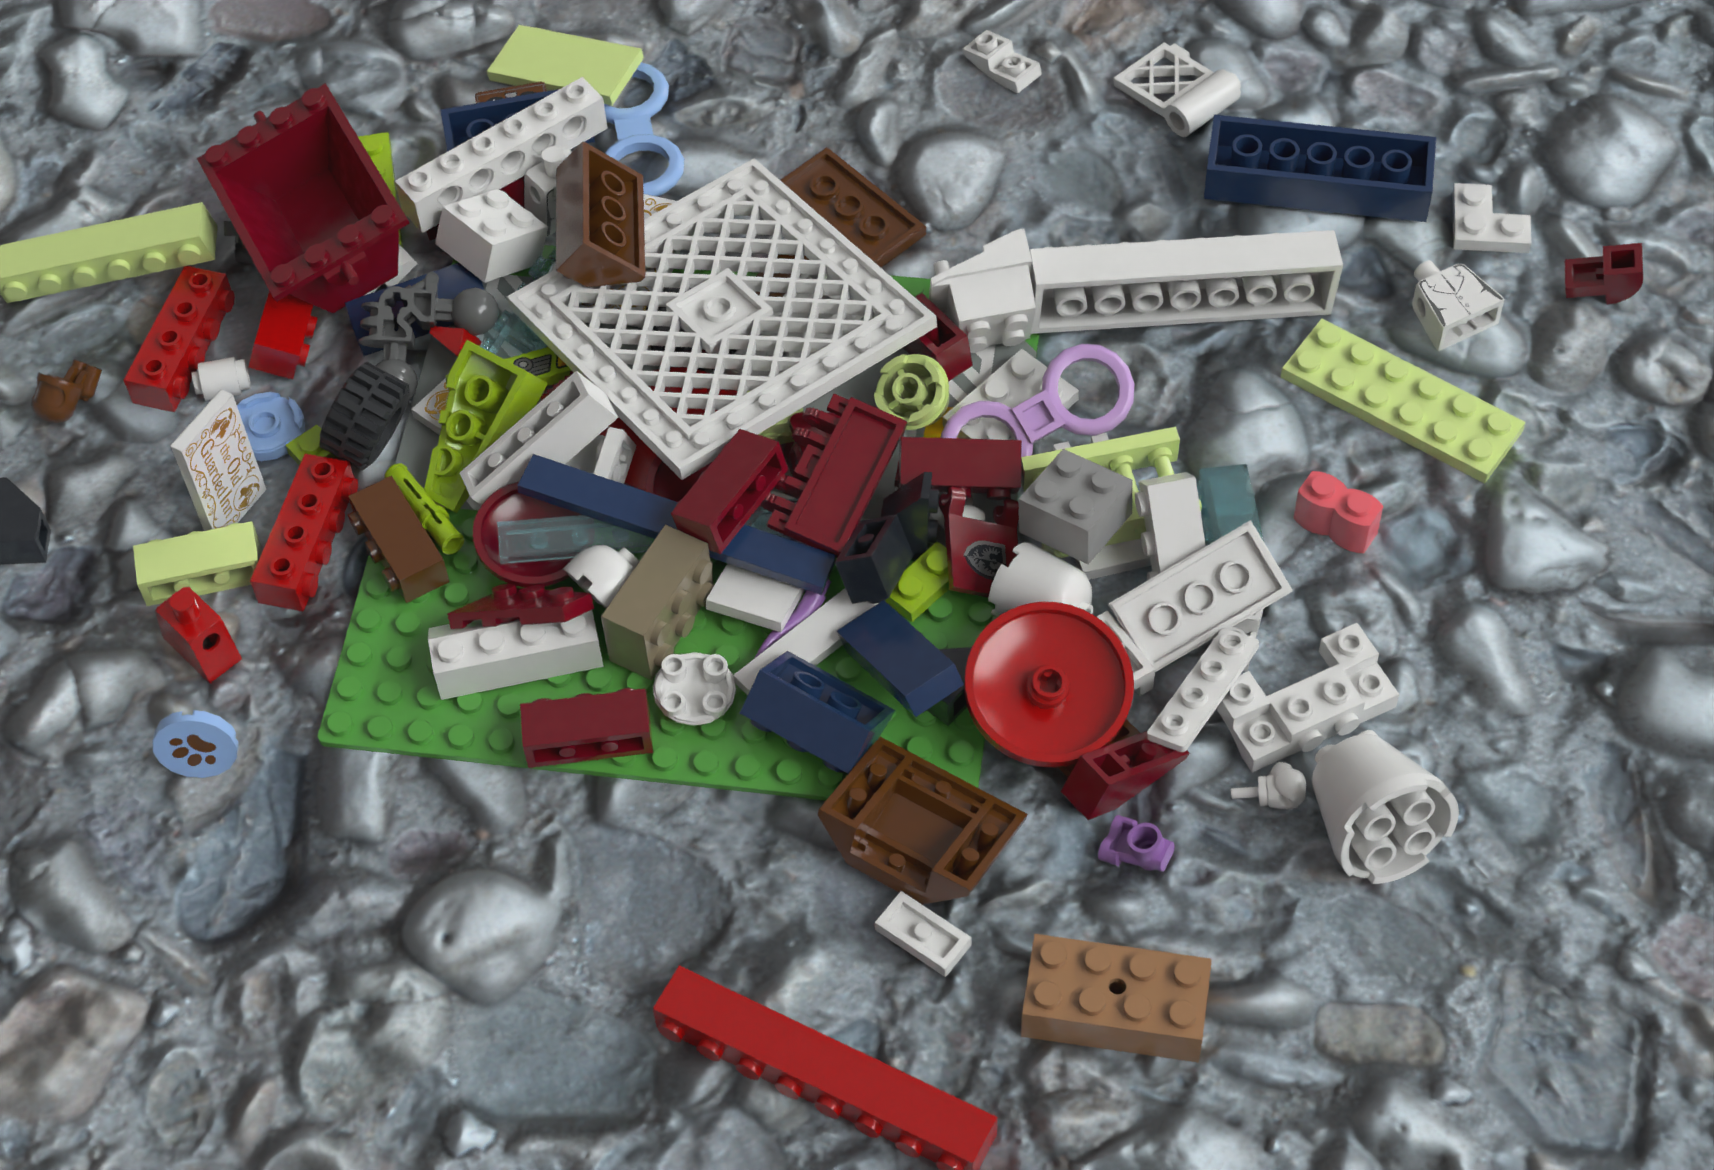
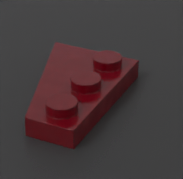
(527, 604)

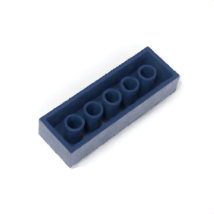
(1320, 168)

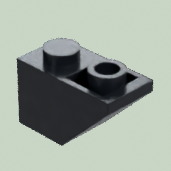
(914, 507)
(22, 527)

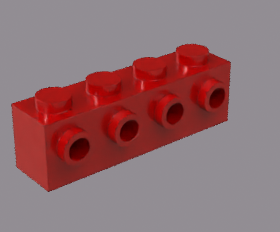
(179, 339)
(304, 533)

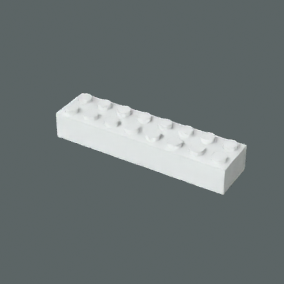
(1184, 281)

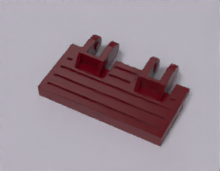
(838, 470)

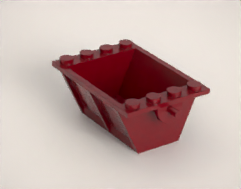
(308, 202)

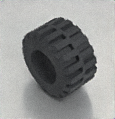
(364, 415)

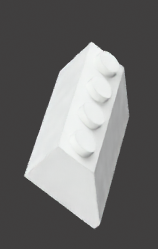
(510, 653)

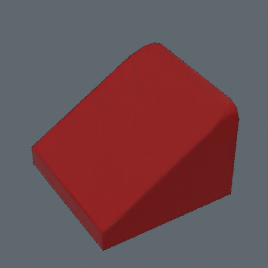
(453, 338)

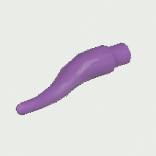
(808, 605)

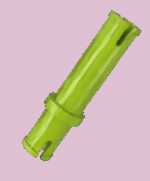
(432, 516)

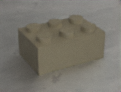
(658, 602)

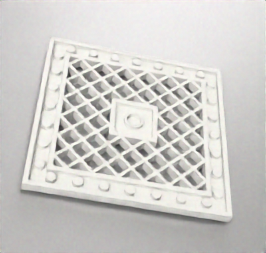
(721, 313)

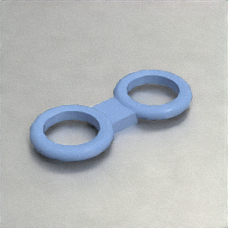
(636, 132)

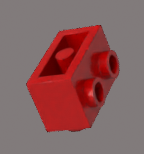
(281, 336)

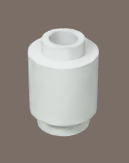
(220, 374)

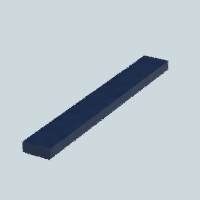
(649, 513)

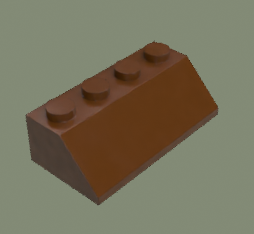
(599, 219)

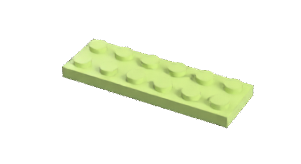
(1403, 400)

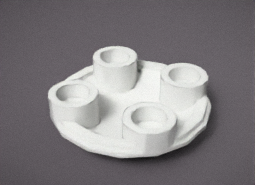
(694, 688)

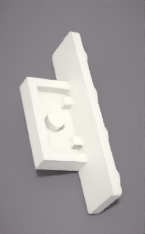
(1203, 690)

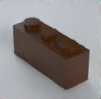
(397, 540)

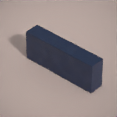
(452, 281)
(900, 658)

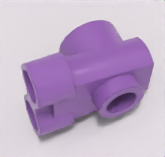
(1136, 845)

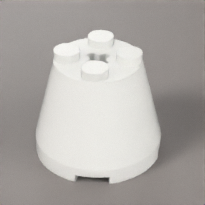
(1380, 807)

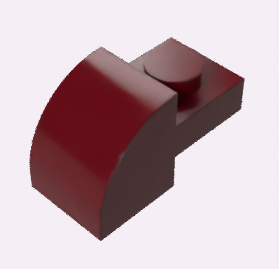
(1614, 274)

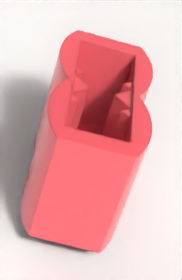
(1341, 513)

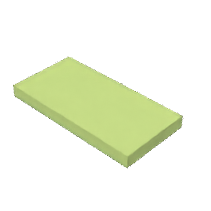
(563, 58)

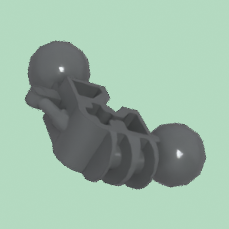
(471, 309)

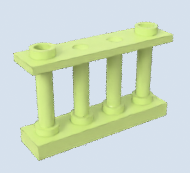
(1121, 456)

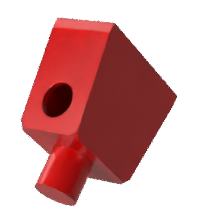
(186, 623)

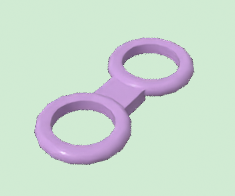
(1044, 411)

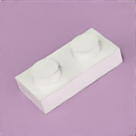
(923, 933)

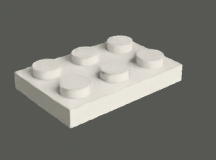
(1010, 385)

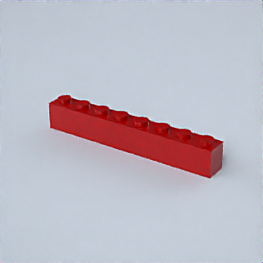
(824, 1072)

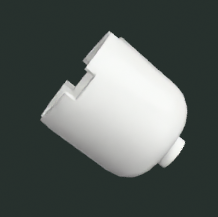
(1038, 578)

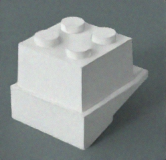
(989, 293)

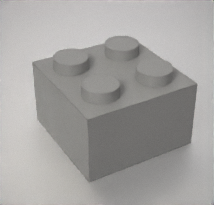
(1075, 506)

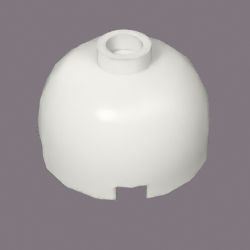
(601, 571)

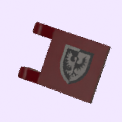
(975, 545)

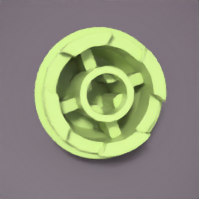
(913, 390)

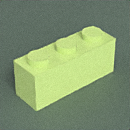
(200, 560)

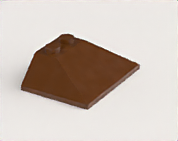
(917, 825)

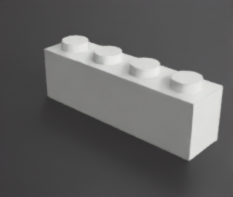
(552, 429)

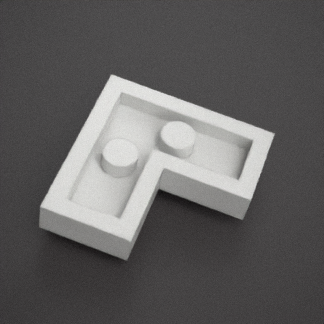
(1481, 229)

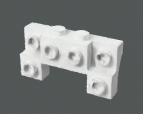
(1313, 708)

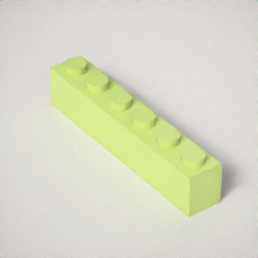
(107, 252)

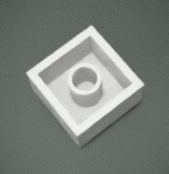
(491, 235)

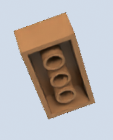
(1116, 997)

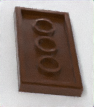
(855, 207)

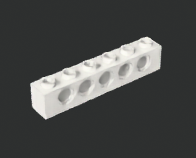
(502, 152)

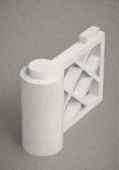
(1193, 100)

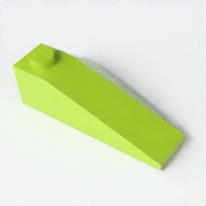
(482, 404)

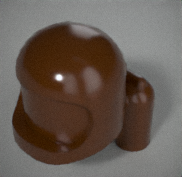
(58, 396)

